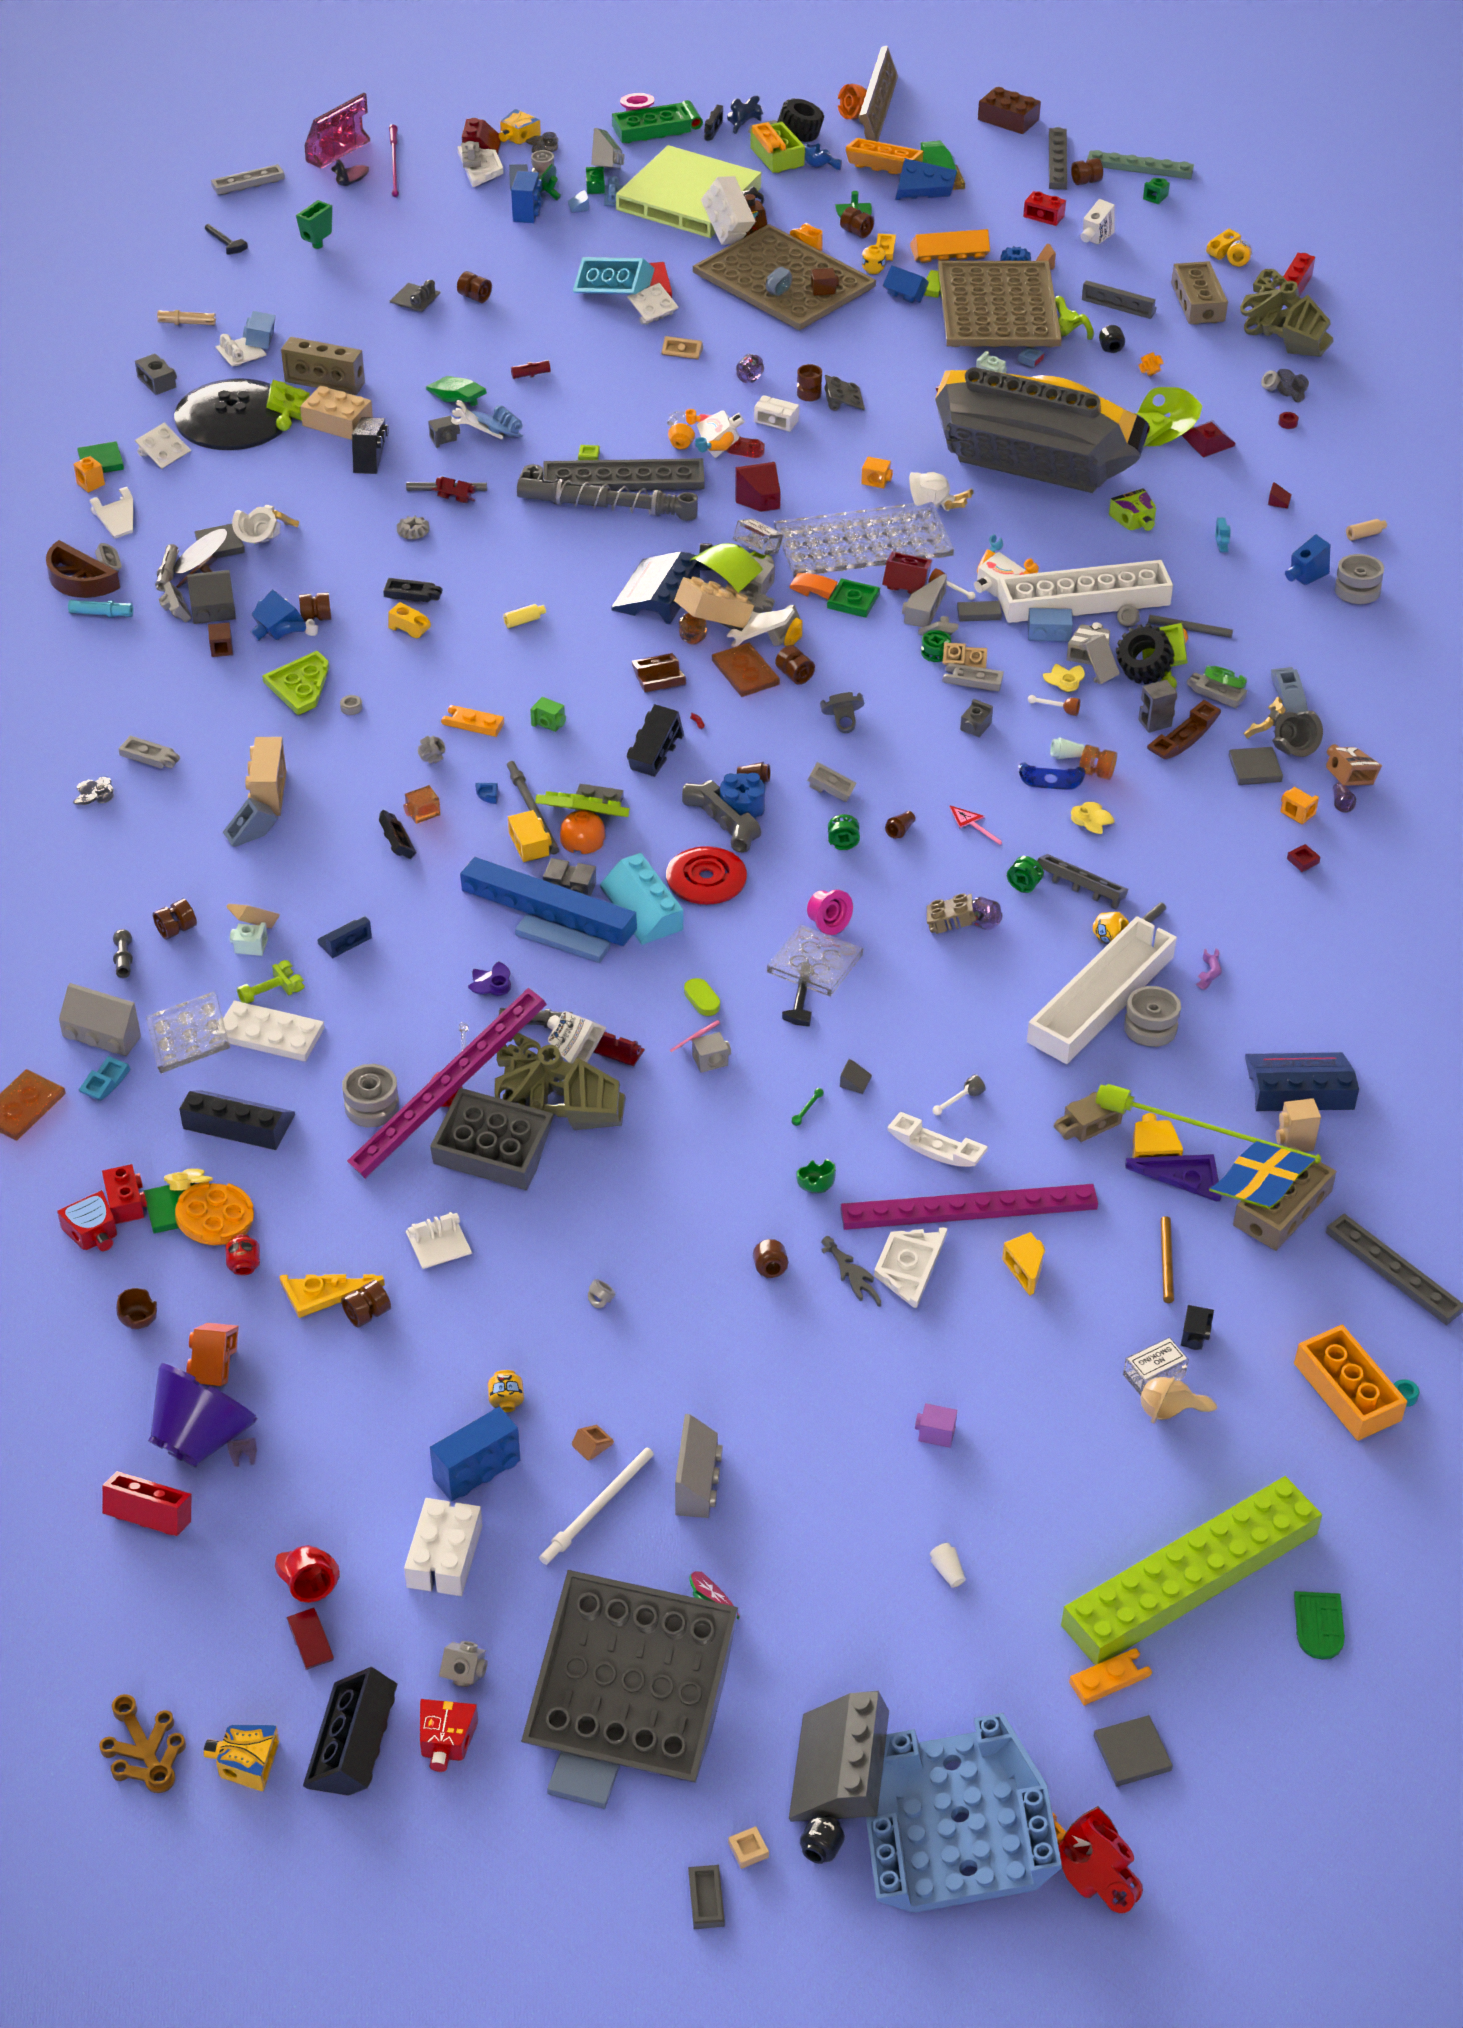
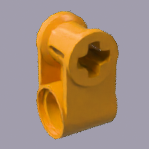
(809, 235)

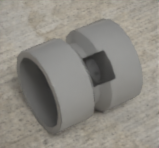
(541, 161)

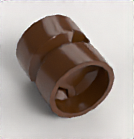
(1089, 171)
(857, 222)
(474, 287)
(809, 382)
(315, 607)
(795, 664)
(177, 918)
(363, 1304)

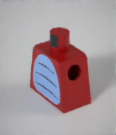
(89, 1222)

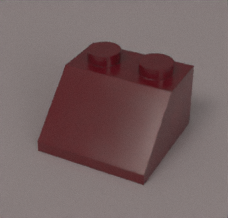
(480, 131)
(906, 572)

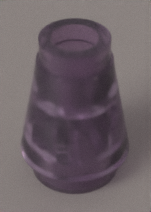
(1343, 798)

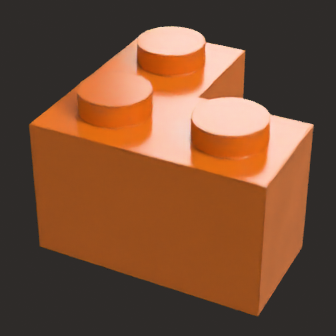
(211, 1352)

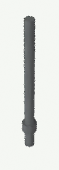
(519, 780)

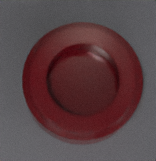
(1288, 420)

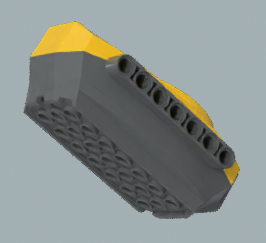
(1038, 427)

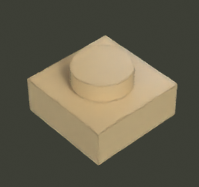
(748, 1847)

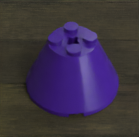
(194, 1419)

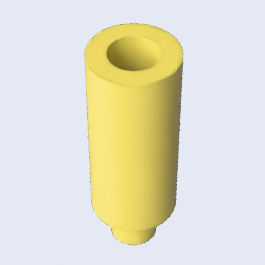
(523, 615)

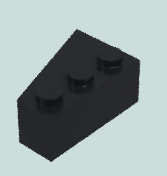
(368, 444)
(655, 739)

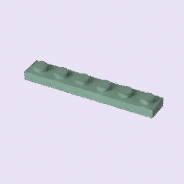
(1143, 165)

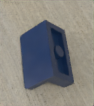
(346, 937)

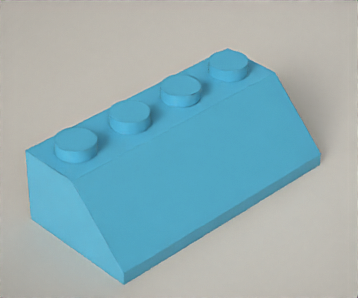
(613, 275)
(639, 888)

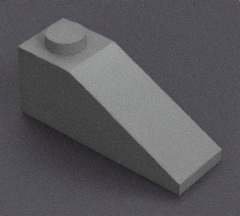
(925, 602)

